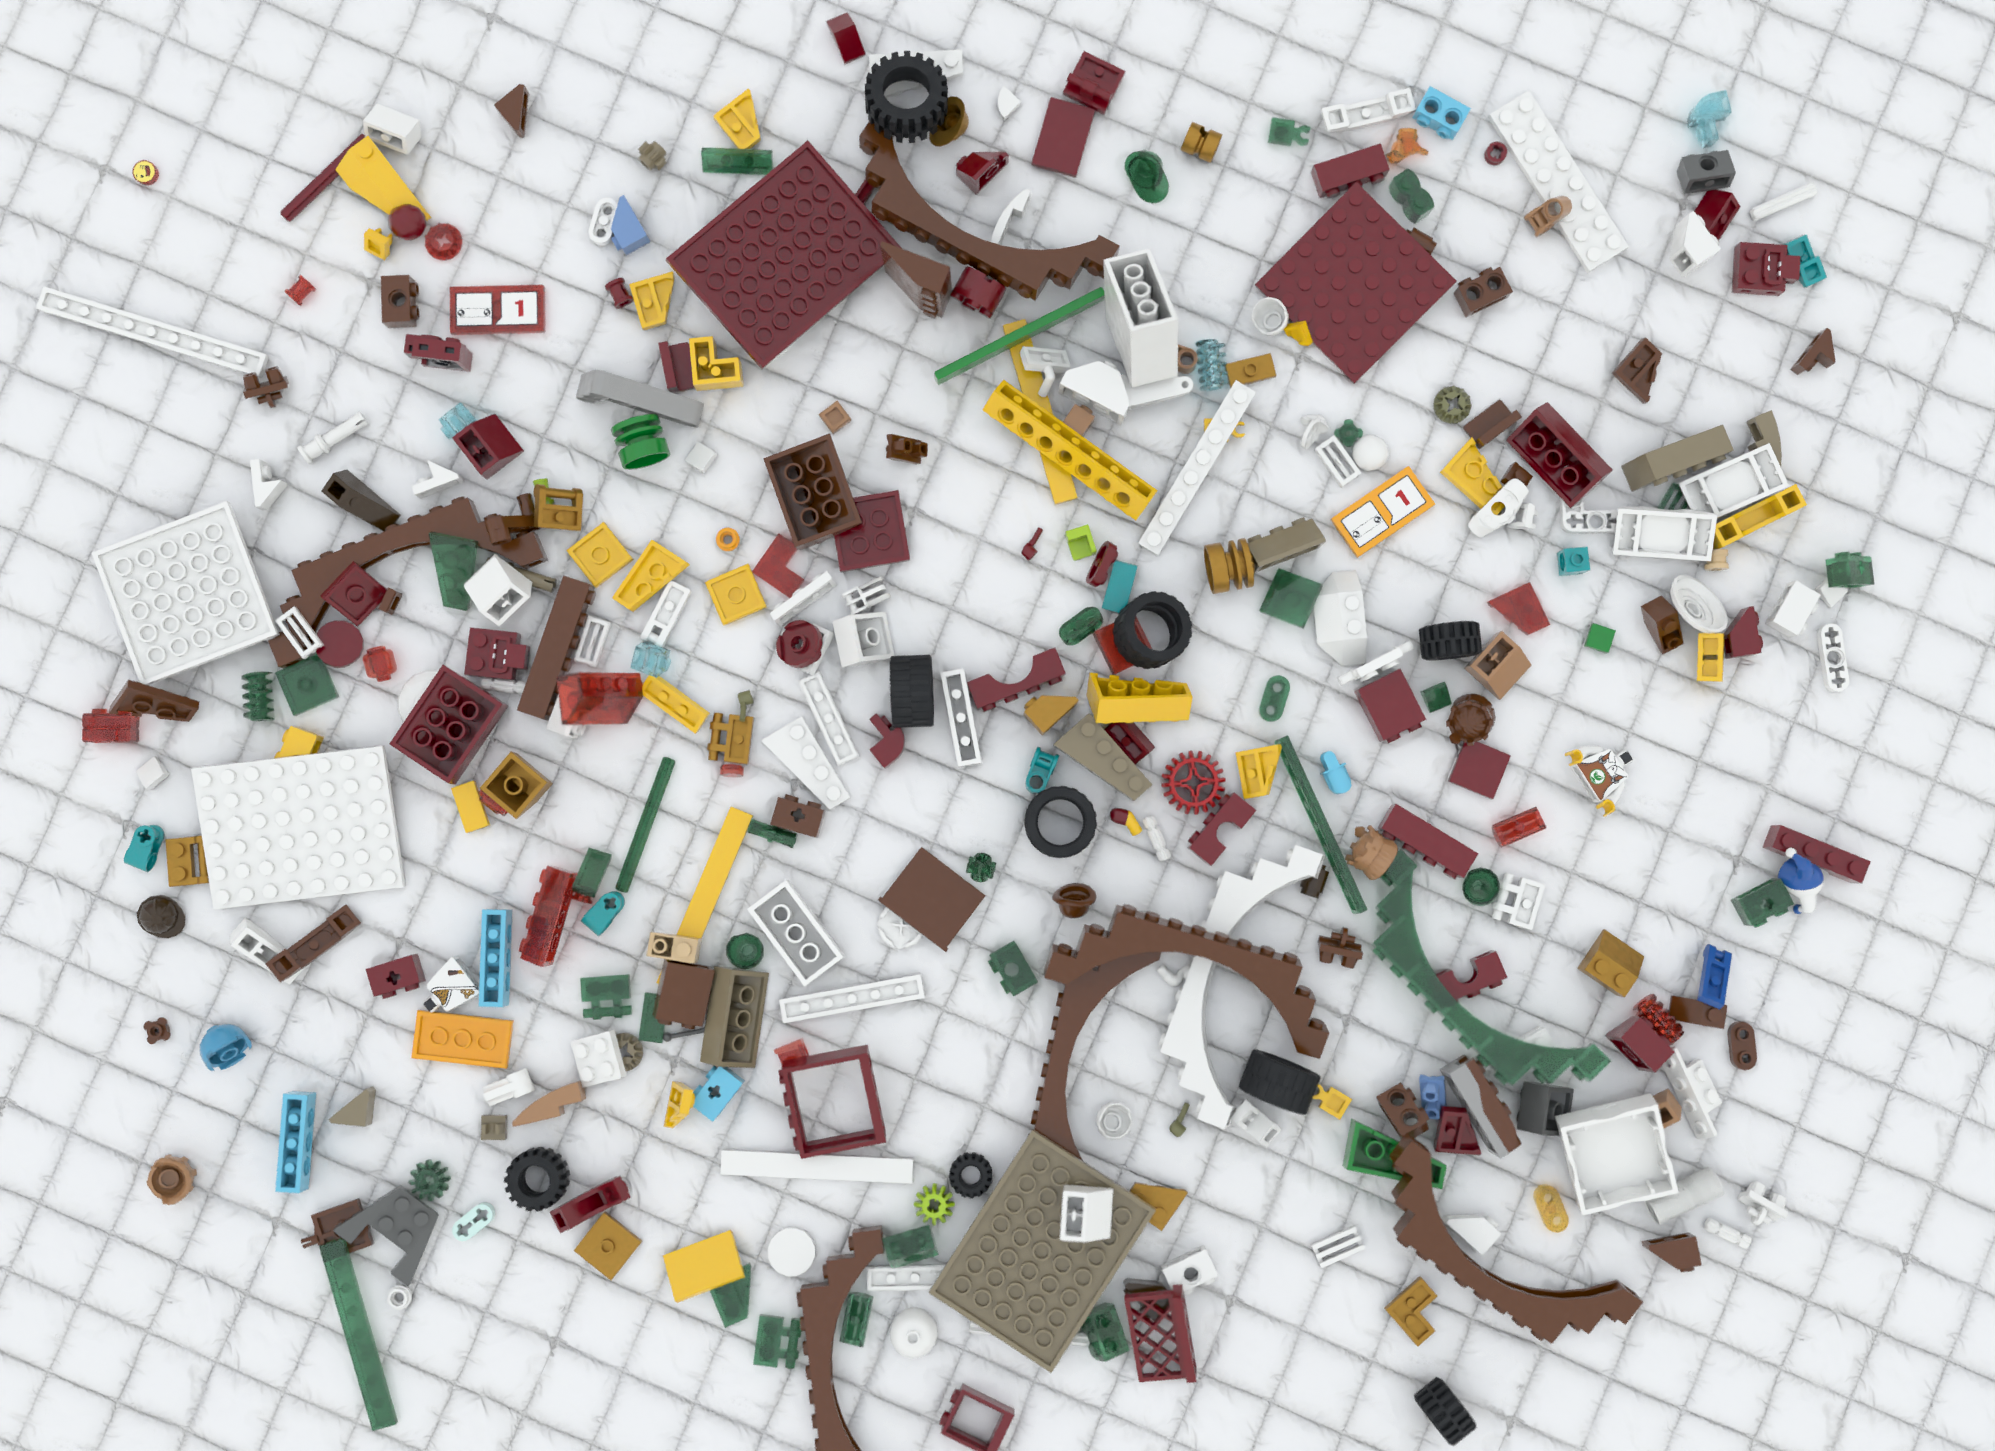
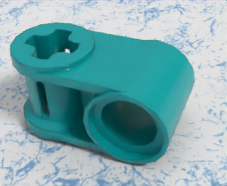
(1041, 769)
(143, 850)
(601, 915)

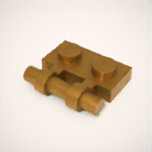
(737, 741)

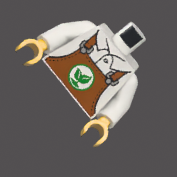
(1601, 774)

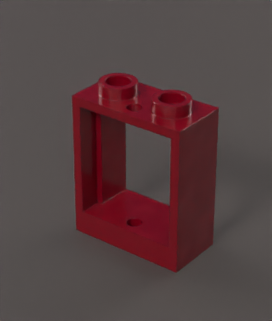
(966, 1439)

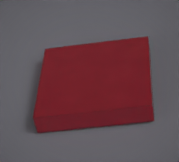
(354, 593)
(1479, 769)

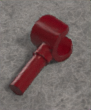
(1028, 550)

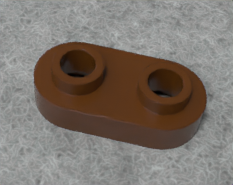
(1740, 1046)

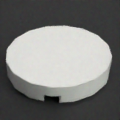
(896, 931)
(791, 1251)

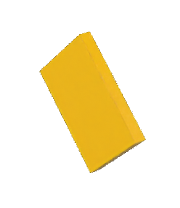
(703, 1266)

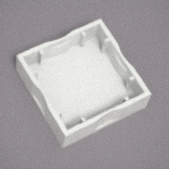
(1616, 1154)

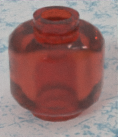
(379, 663)

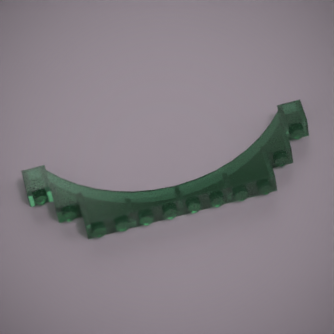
(1504, 1054)

